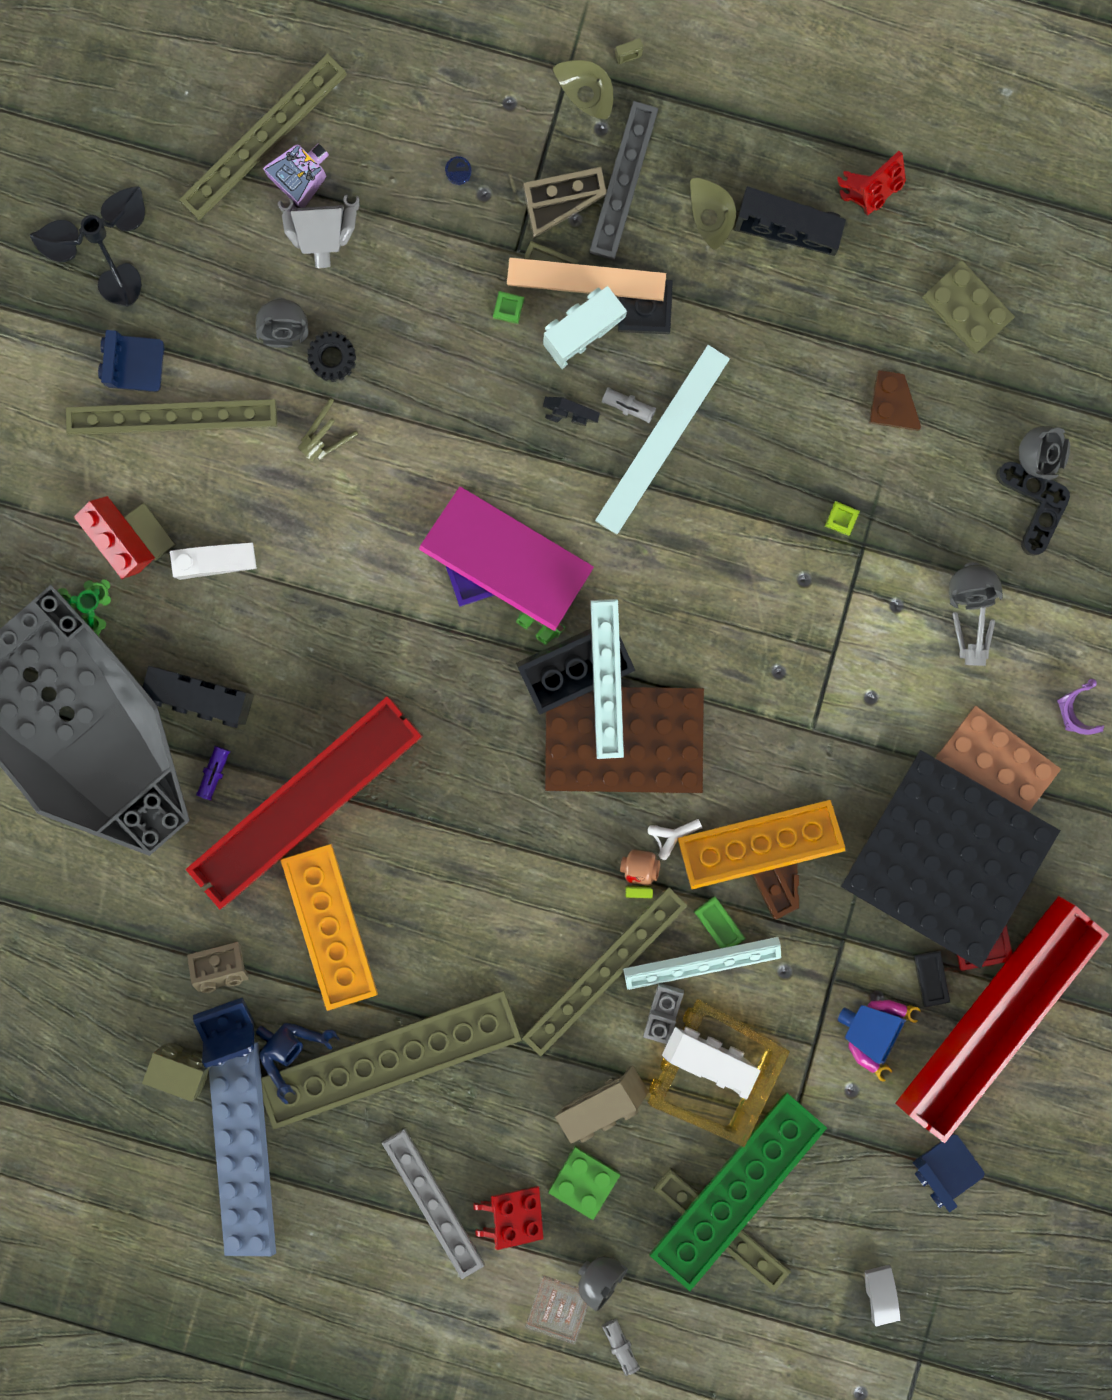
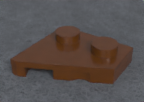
(893, 402)
(779, 889)

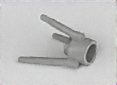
(976, 653)

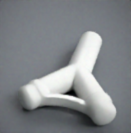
(672, 835)

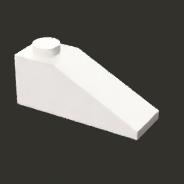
(212, 560)

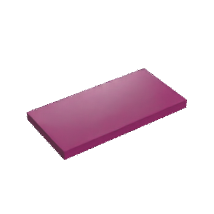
(506, 558)

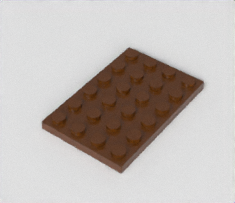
(658, 744)

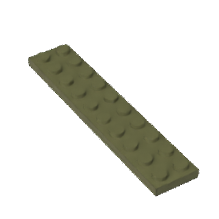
(392, 1058)

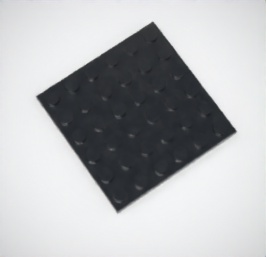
(950, 858)

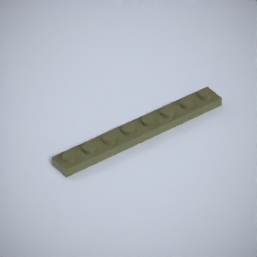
(263, 136)
(171, 417)
(604, 971)

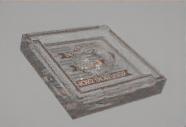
(557, 1310)

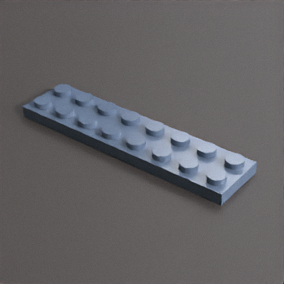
(242, 1156)

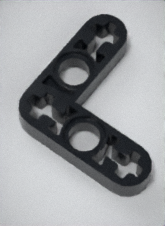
(1045, 505)

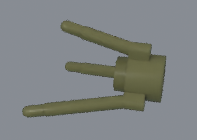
(311, 443)

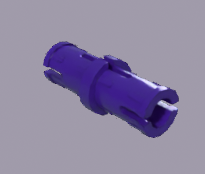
(219, 755)

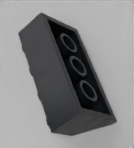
(564, 671)

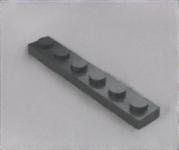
(623, 180)

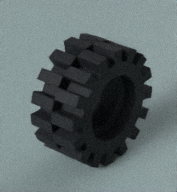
(320, 345)

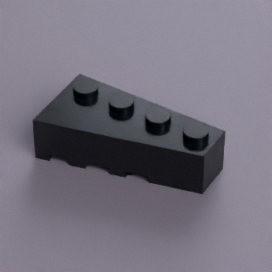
(789, 222)
(197, 696)

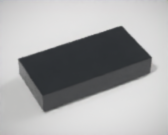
(931, 978)

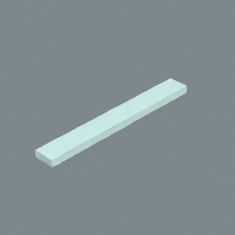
(662, 439)

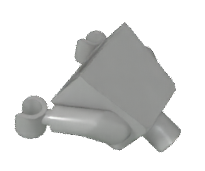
(319, 228)

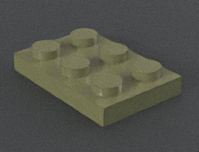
(968, 307)

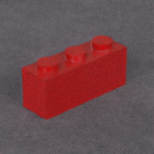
(114, 537)

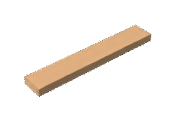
(586, 278)

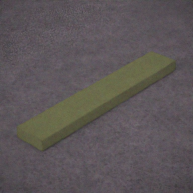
(742, 1248)

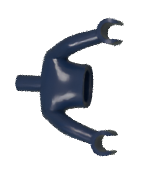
(284, 1048)

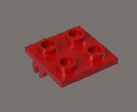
(873, 190)
(515, 1218)

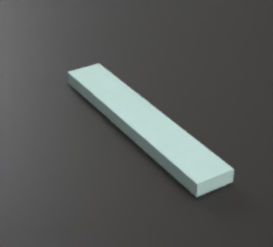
(607, 678)
(702, 963)

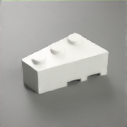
(711, 1060)

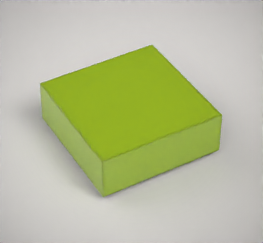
(842, 518)
(637, 891)

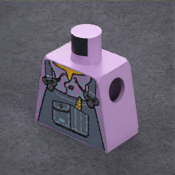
(298, 173)

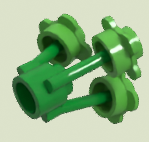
(88, 601)

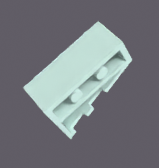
(583, 325)

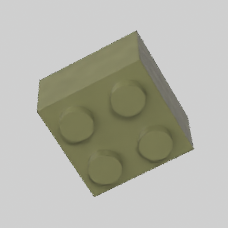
(176, 1072)

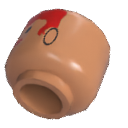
(640, 867)

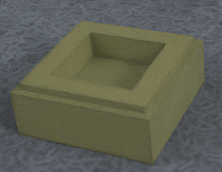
(628, 51)

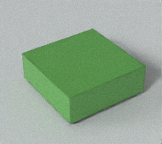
(508, 307)

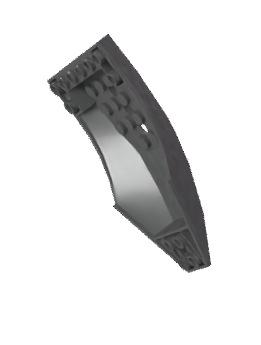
(109, 763)

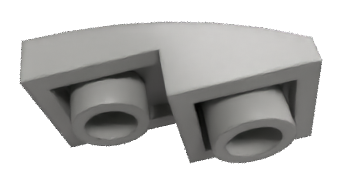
(663, 1013)
(882, 1295)

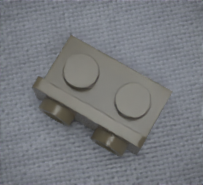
(217, 968)

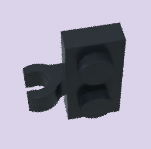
(565, 408)

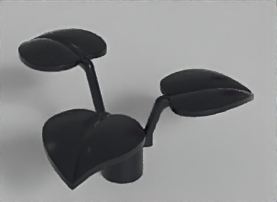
(59, 241)

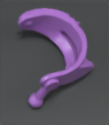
(1070, 720)

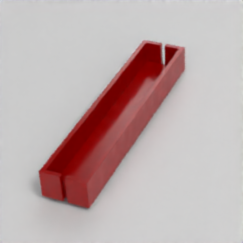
(304, 802)
(1002, 1018)

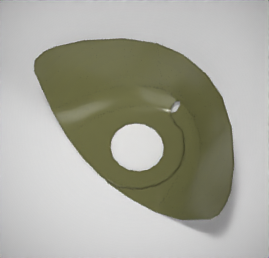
(580, 73)
(712, 196)

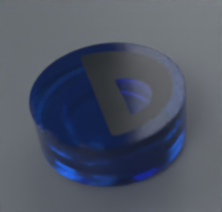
(458, 170)

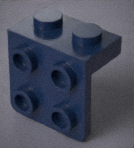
(131, 362)
(225, 1032)
(948, 1171)

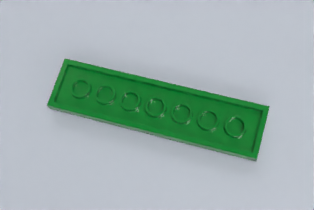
(737, 1191)

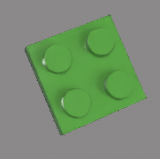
(584, 1183)

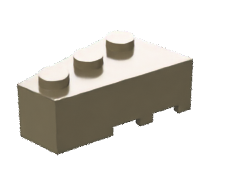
(561, 196)
(602, 1107)

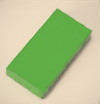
(719, 923)

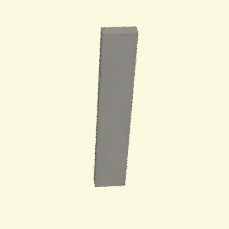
(433, 1203)

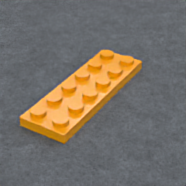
(761, 844)
(329, 927)

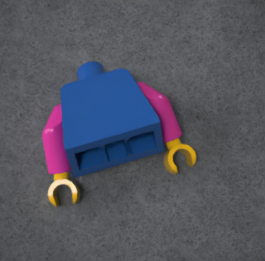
(875, 1031)

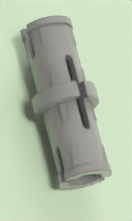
(628, 405)
(620, 1347)

